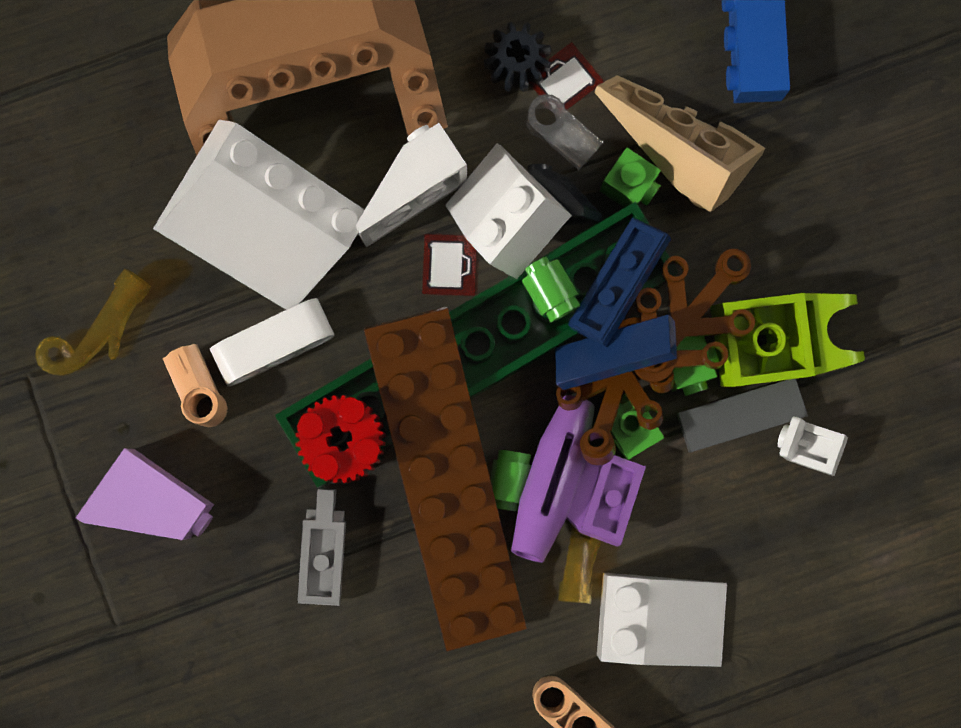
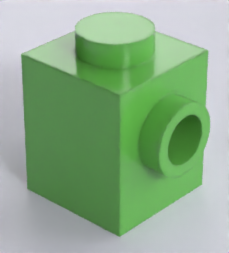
(631, 180)
(694, 378)
(628, 434)

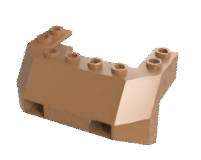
(265, 49)

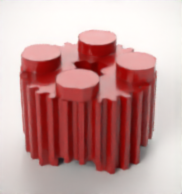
(318, 429)

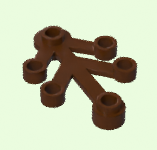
(689, 321)
(615, 388)

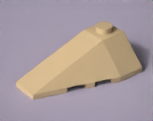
(692, 155)

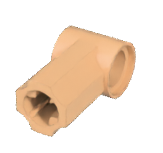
(193, 384)

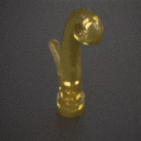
(107, 326)
(579, 568)

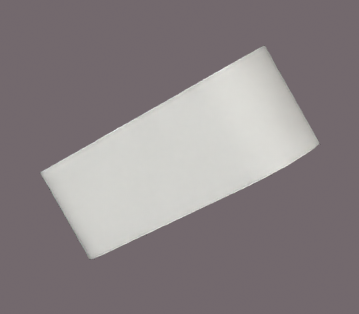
(272, 342)

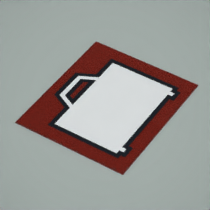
(568, 77)
(448, 265)

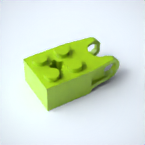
(794, 335)

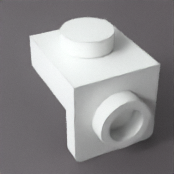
(811, 446)

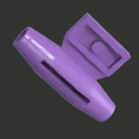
(570, 488)

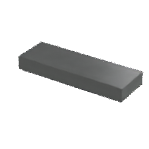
(741, 415)

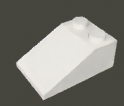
(417, 179)
(506, 213)
(661, 621)

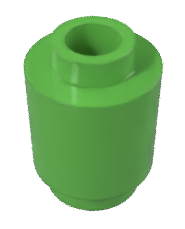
(550, 289)
(509, 478)

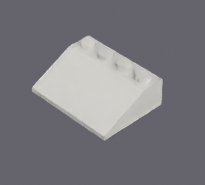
(259, 216)

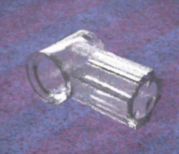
(566, 134)

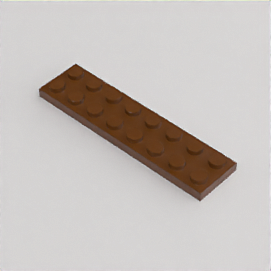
(445, 477)

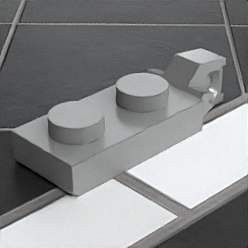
(322, 552)

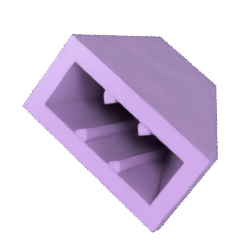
(146, 500)

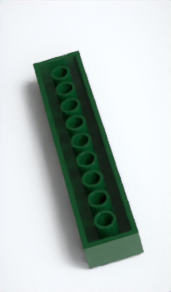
(493, 331)

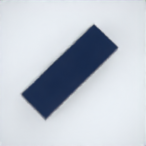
(619, 282)
(628, 350)

